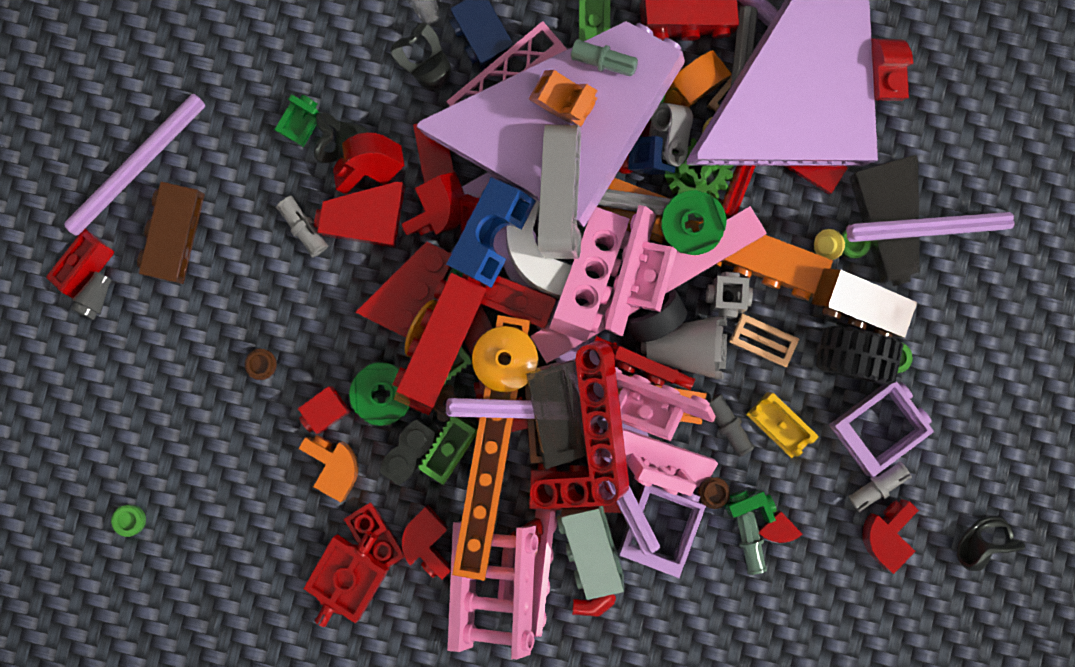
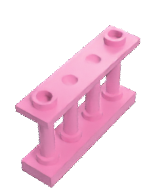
(464, 600)

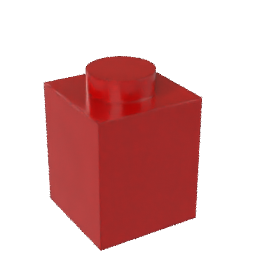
(323, 410)

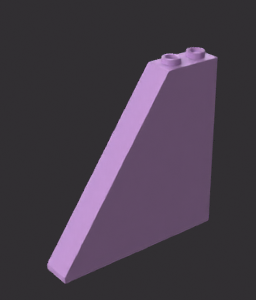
(800, 93)
(506, 129)

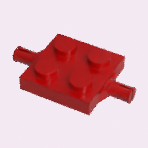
(653, 371)
(346, 578)

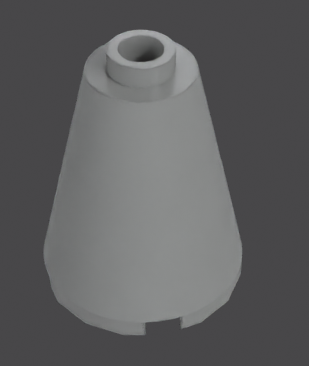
(692, 347)

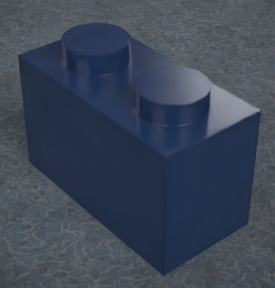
(481, 31)

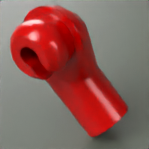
(593, 607)

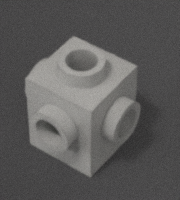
(737, 287)

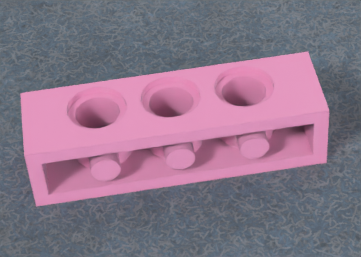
(569, 316)

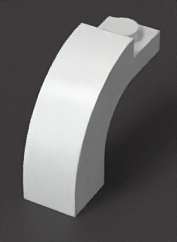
(538, 272)

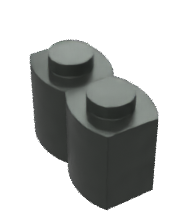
(405, 458)

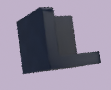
(647, 157)

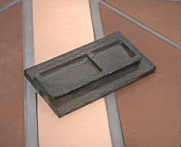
(557, 412)

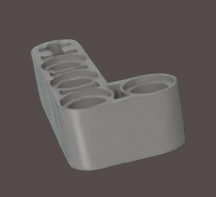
(559, 193)

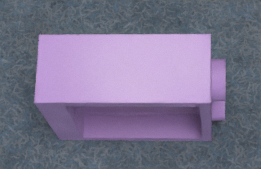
(917, 417)
(659, 562)

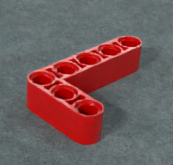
(595, 439)

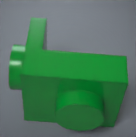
(298, 119)
(744, 502)

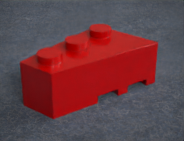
(690, 18)
(408, 290)

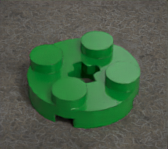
(702, 206)
(362, 395)

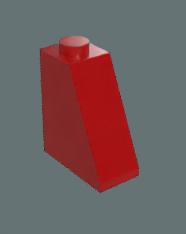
(364, 216)

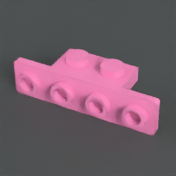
(642, 274)
(656, 408)
(664, 464)
(541, 571)

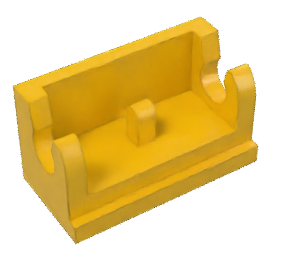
(781, 425)

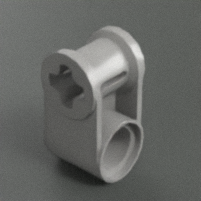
(674, 126)

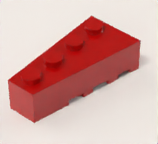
(439, 343)

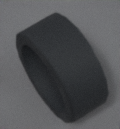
(651, 325)

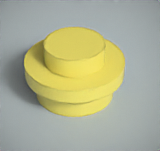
(829, 244)

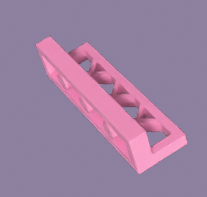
(515, 50)

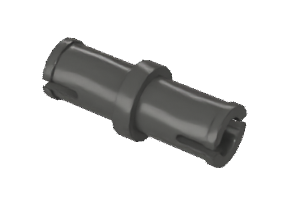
(730, 426)

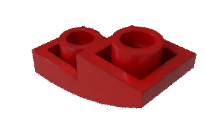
(386, 547)

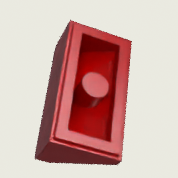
(79, 263)

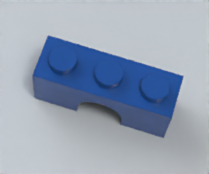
(497, 207)

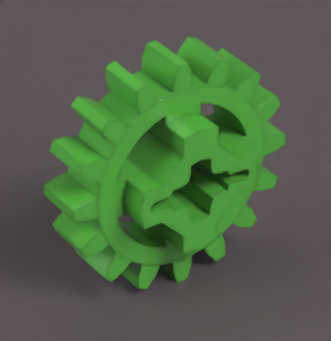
(712, 177)

